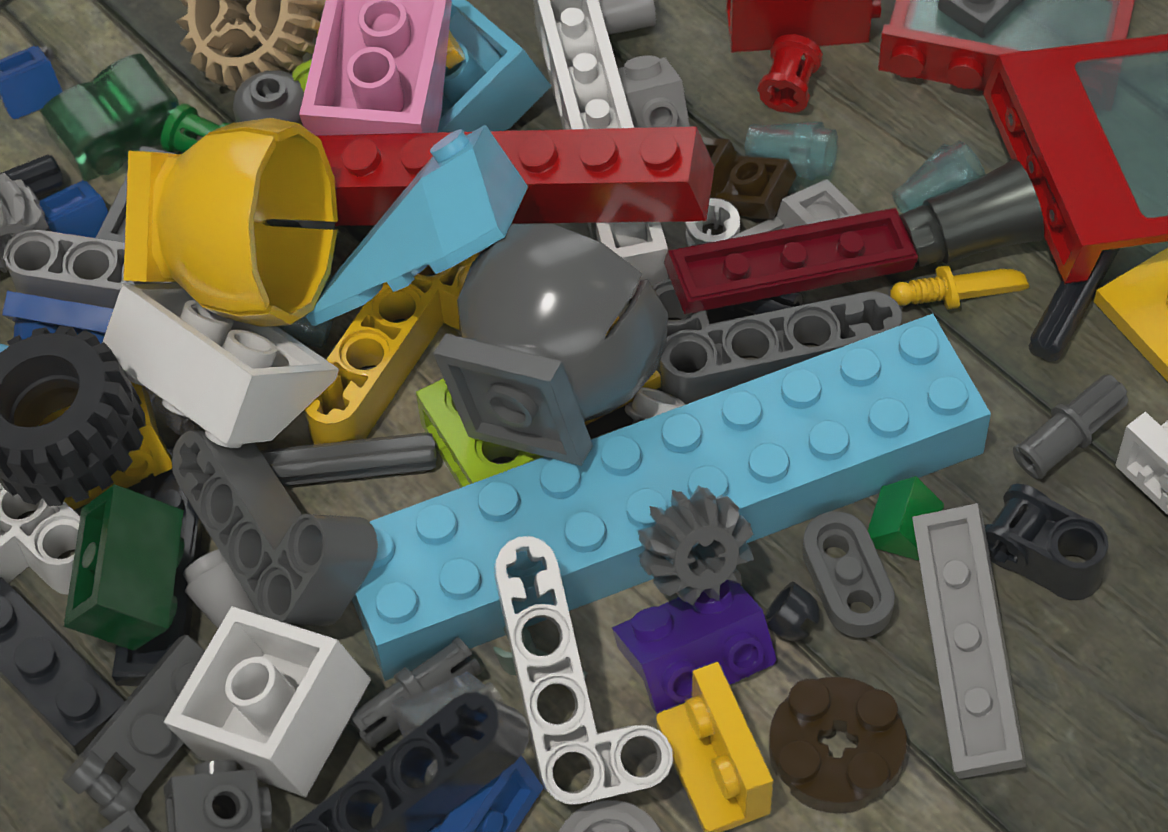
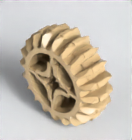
(226, 27)

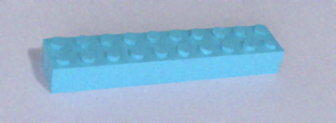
(771, 445)

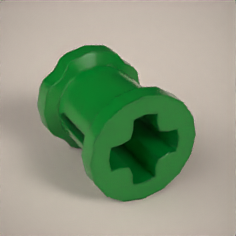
(185, 118)

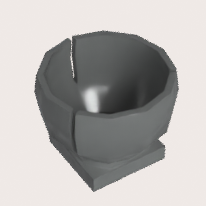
(537, 341)

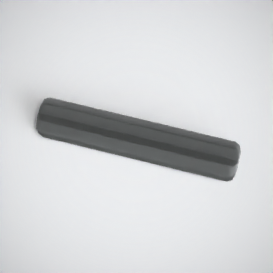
(353, 458)

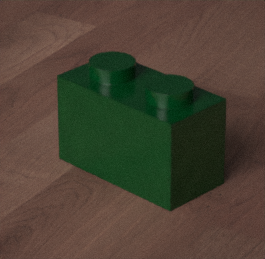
(125, 568)

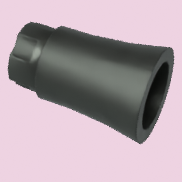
(976, 217)

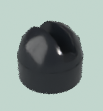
(790, 611)

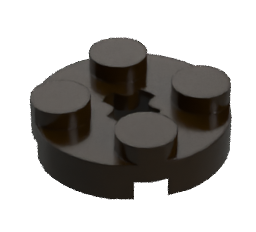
(844, 706)

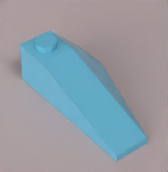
(492, 82)
(442, 218)

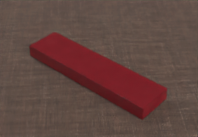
(790, 260)

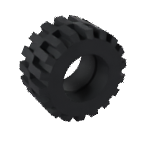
(85, 441)

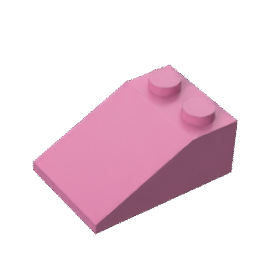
(377, 67)

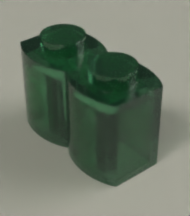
(110, 116)

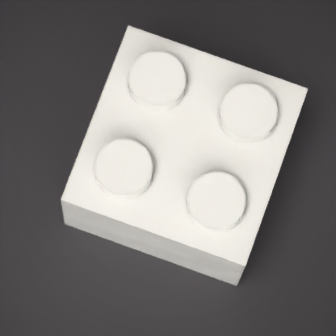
(268, 699)

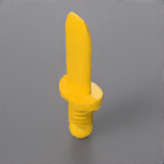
(956, 287)

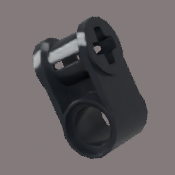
(1040, 539)

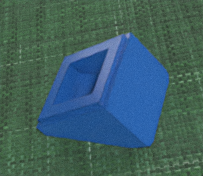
(27, 82)
(75, 210)

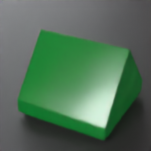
(892, 520)

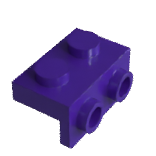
(680, 637)

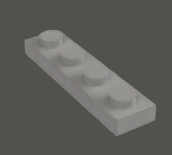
(968, 642)

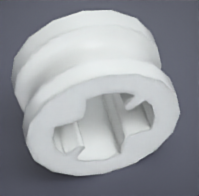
(719, 213)

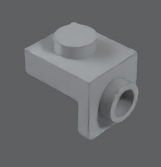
(654, 93)

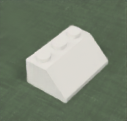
(217, 371)

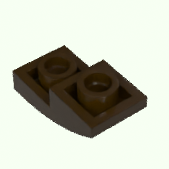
(749, 182)

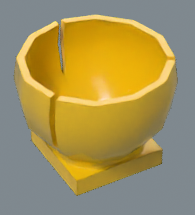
(206, 214)

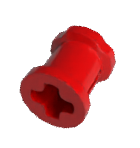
(790, 73)

